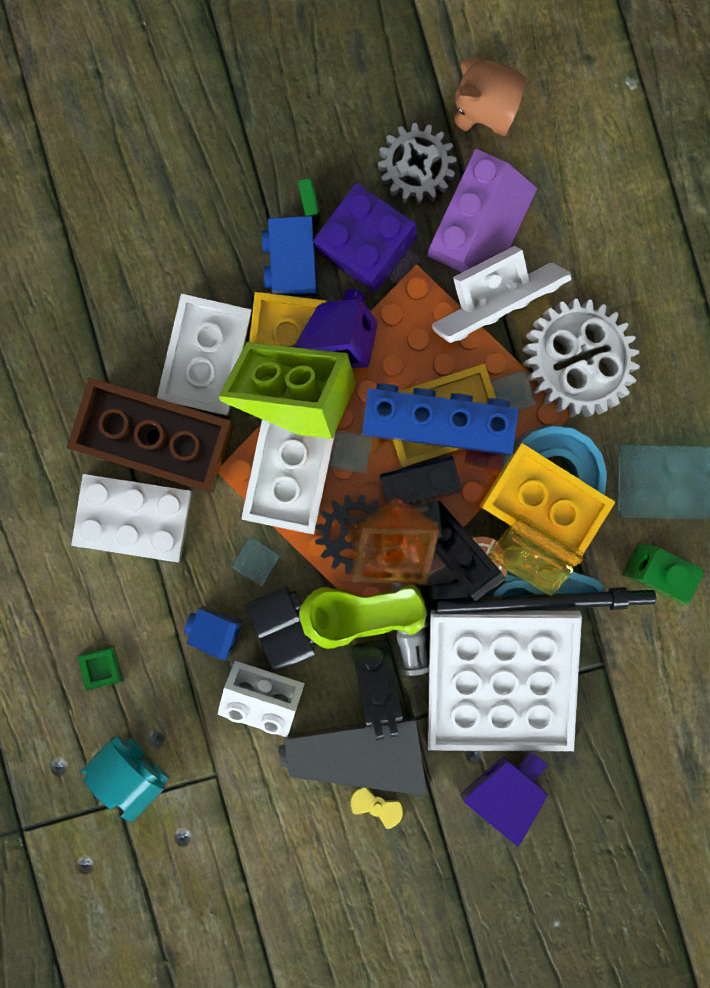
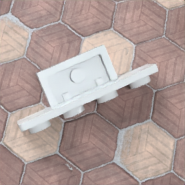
(495, 290)

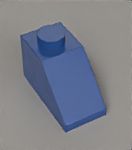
(213, 632)

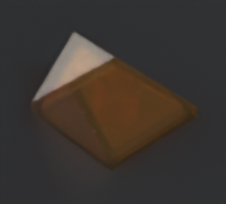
(394, 546)

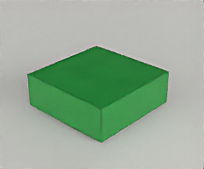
(309, 199)
(100, 668)

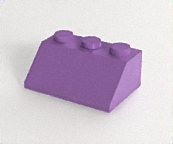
(482, 213)

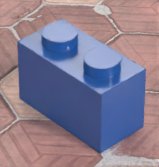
(291, 256)

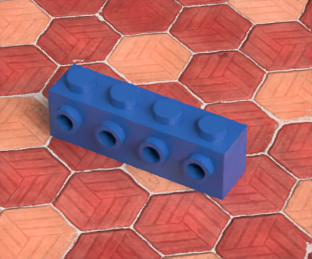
(440, 421)

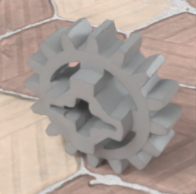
(429, 155)

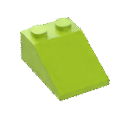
(291, 387)

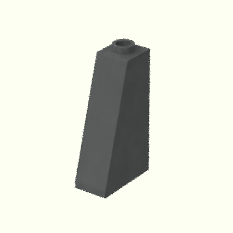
(356, 758)

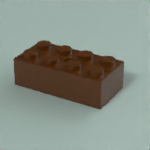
(116, 428)

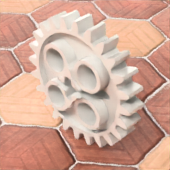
(593, 388)

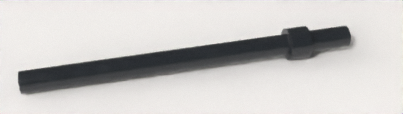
(615, 598)

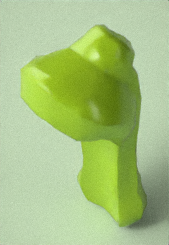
(338, 617)

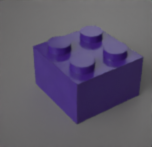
(365, 237)

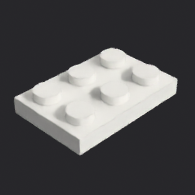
(203, 353)
(287, 479)
(131, 518)

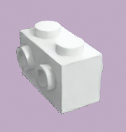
(260, 699)

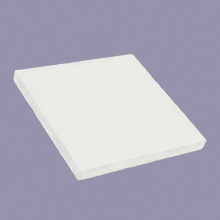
(503, 680)

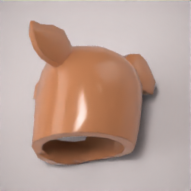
(488, 95)

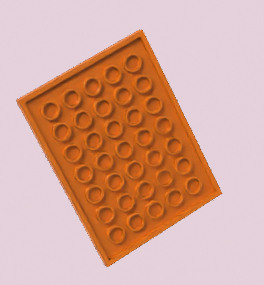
(402, 355)

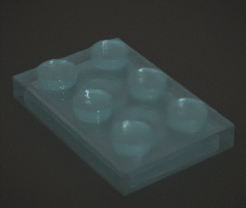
(664, 482)

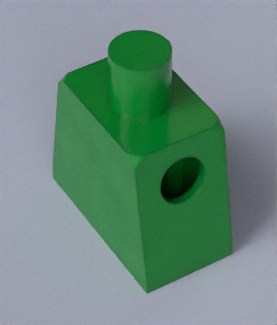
(663, 573)

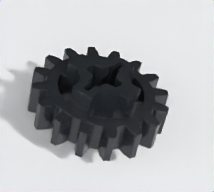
(340, 513)

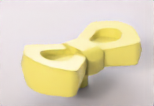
(365, 801)

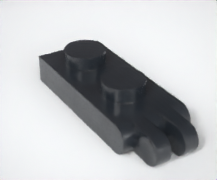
(377, 686)

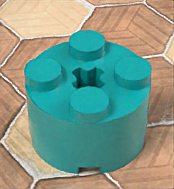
(124, 777)

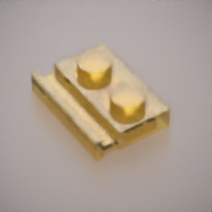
(535, 555)

